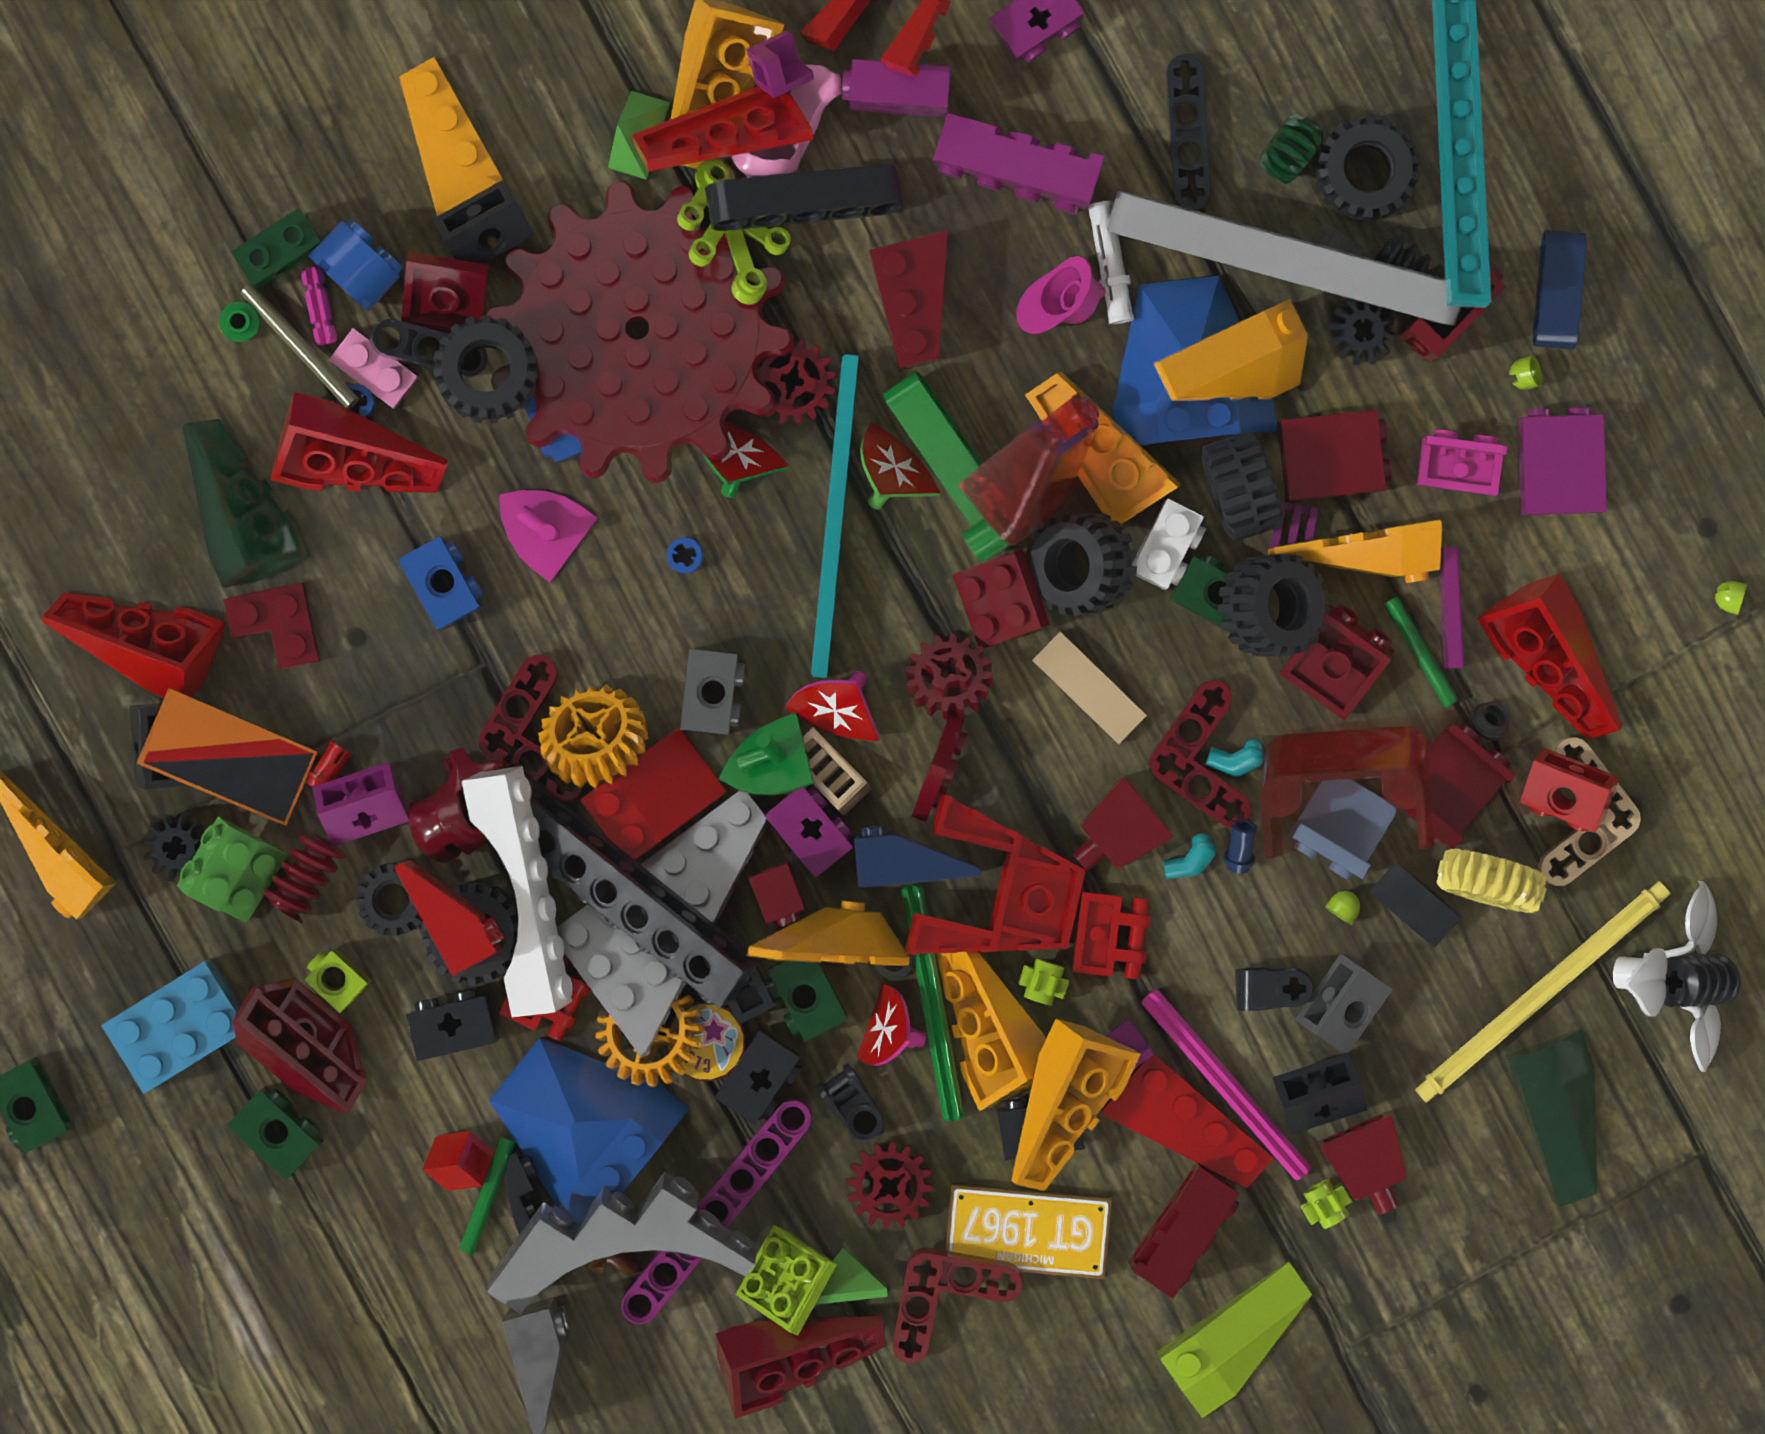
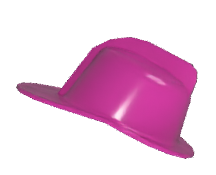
(1062, 295)

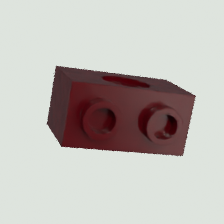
(778, 894)

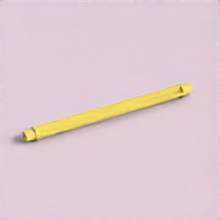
(1542, 991)

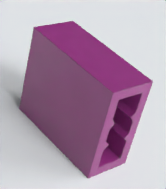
(881, 90)
(1561, 462)

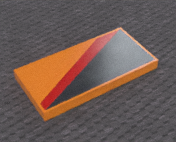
(226, 757)

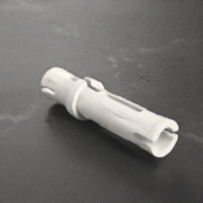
(1111, 264)

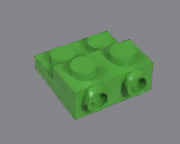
(230, 869)

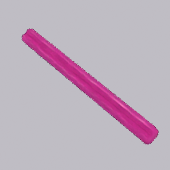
(1226, 1084)

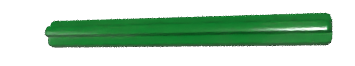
(935, 1015)

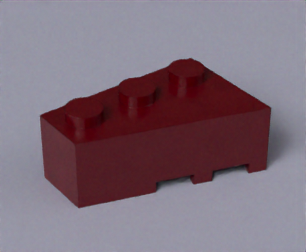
(911, 295)
(1184, 1230)

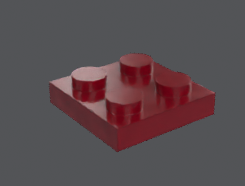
(443, 291)
(1001, 599)

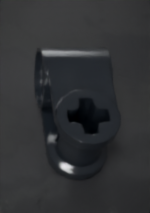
(1263, 988)
(850, 1101)

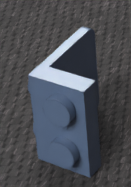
(1343, 826)

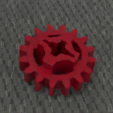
(811, 385)
(950, 679)
(900, 1198)

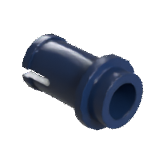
(1240, 856)

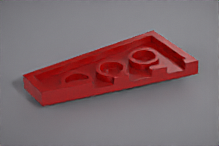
(724, 129)
(1180, 1118)

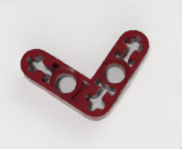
(515, 728)
(1186, 751)
(943, 1280)

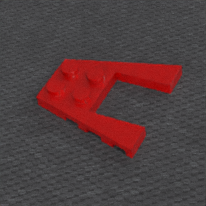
(902, 55)
(1033, 898)

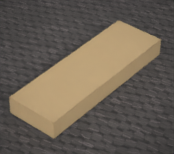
(1089, 687)

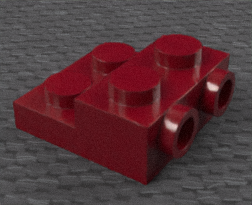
(1341, 662)

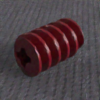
(303, 875)

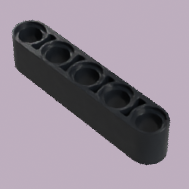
(803, 197)

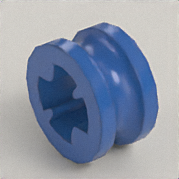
(364, 411)
(688, 544)

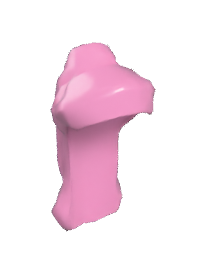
(811, 100)

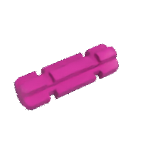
(319, 305)

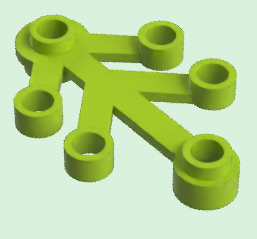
(740, 288)

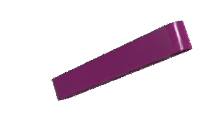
(731, 1196)

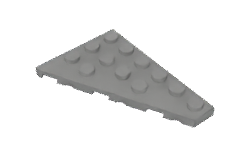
(702, 871)

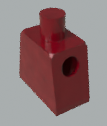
(1120, 828)
(1368, 1160)

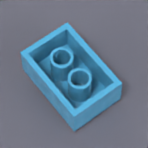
(175, 1025)

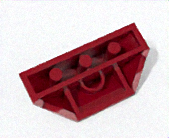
(301, 1043)

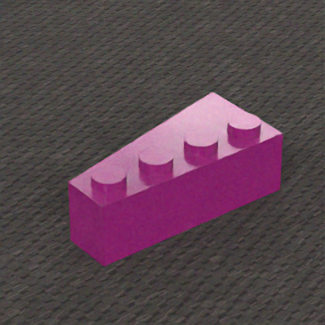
(1017, 163)

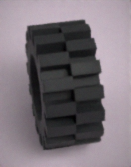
(372, 912)

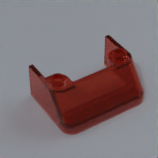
(1391, 753)

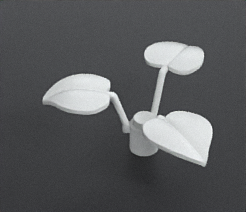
(1647, 975)

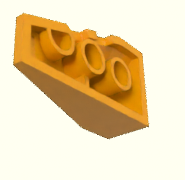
(1246, 360)
(836, 936)

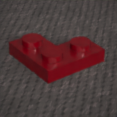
(284, 614)
(941, 768)

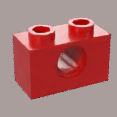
(1590, 785)

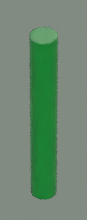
(1421, 651)
(487, 1195)

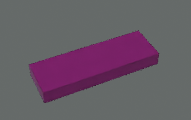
(1451, 608)

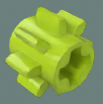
(1043, 982)
(1326, 1203)

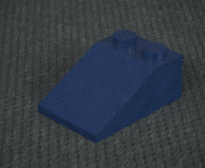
(897, 859)

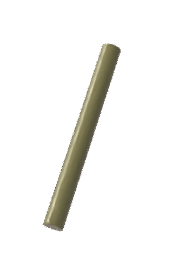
(299, 346)

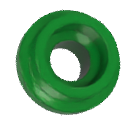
(252, 322)

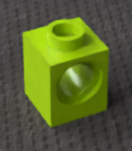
(354, 979)

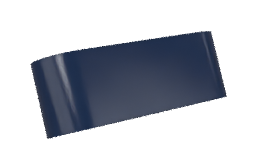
(1559, 289)

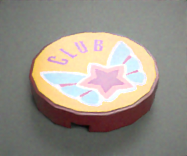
(721, 1041)

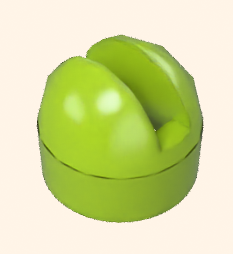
(1527, 373)
(1730, 596)
(1344, 906)

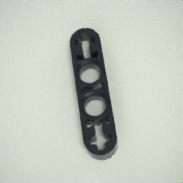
(1191, 133)

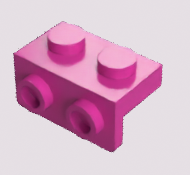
(1461, 463)

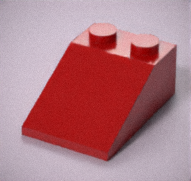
(654, 796)
(454, 923)

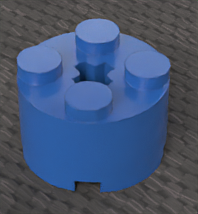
(355, 265)

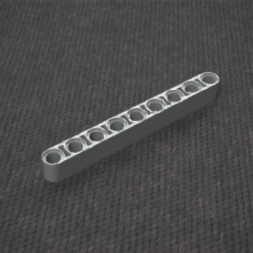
(1281, 257)

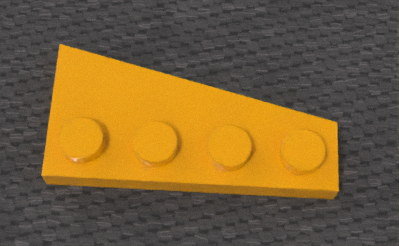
(447, 141)
(1116, 468)

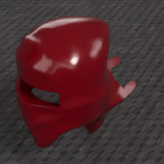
(442, 820)

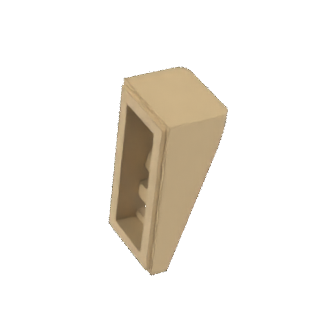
(854, 793)

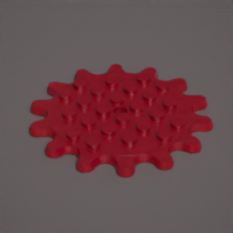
(651, 390)

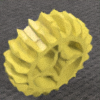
(1491, 880)

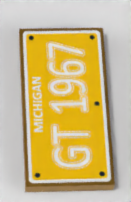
(1031, 1229)

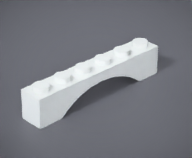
(502, 810)

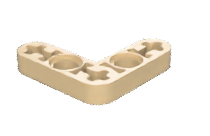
(1607, 833)

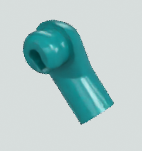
(1240, 762)
(1195, 861)

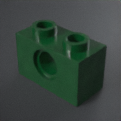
(277, 249)
(1193, 588)
(812, 1019)
(50, 1116)
(252, 1127)

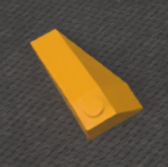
(716, 56)
(1386, 552)
(61, 863)
(994, 1029)
(1070, 1086)

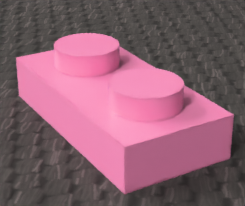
(379, 374)

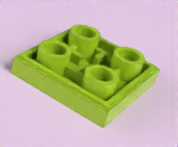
(786, 1279)

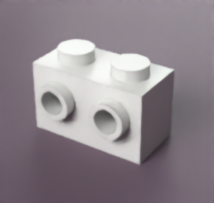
(1166, 544)

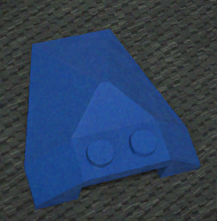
(1167, 321)
(583, 1122)

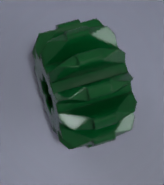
(1291, 148)

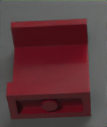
(1429, 343)
(1333, 455)
(1461, 781)

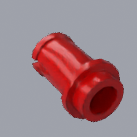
(329, 765)

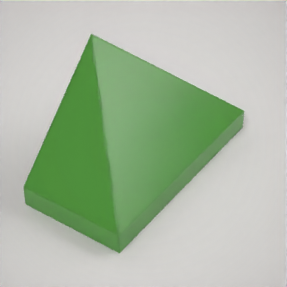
(638, 114)
(851, 1281)

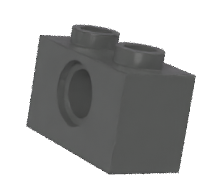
(696, 711)
(1343, 1004)

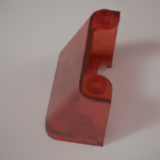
(1034, 471)

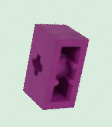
(1021, 40)
(360, 804)
(813, 852)

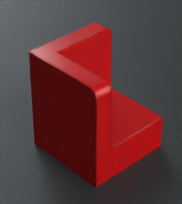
(458, 1161)

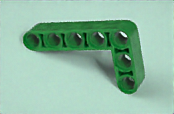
(945, 452)

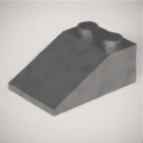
(536, 1351)

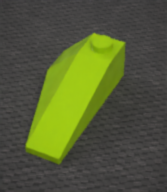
(1228, 1345)

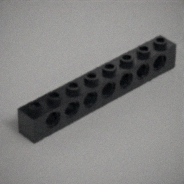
(636, 888)

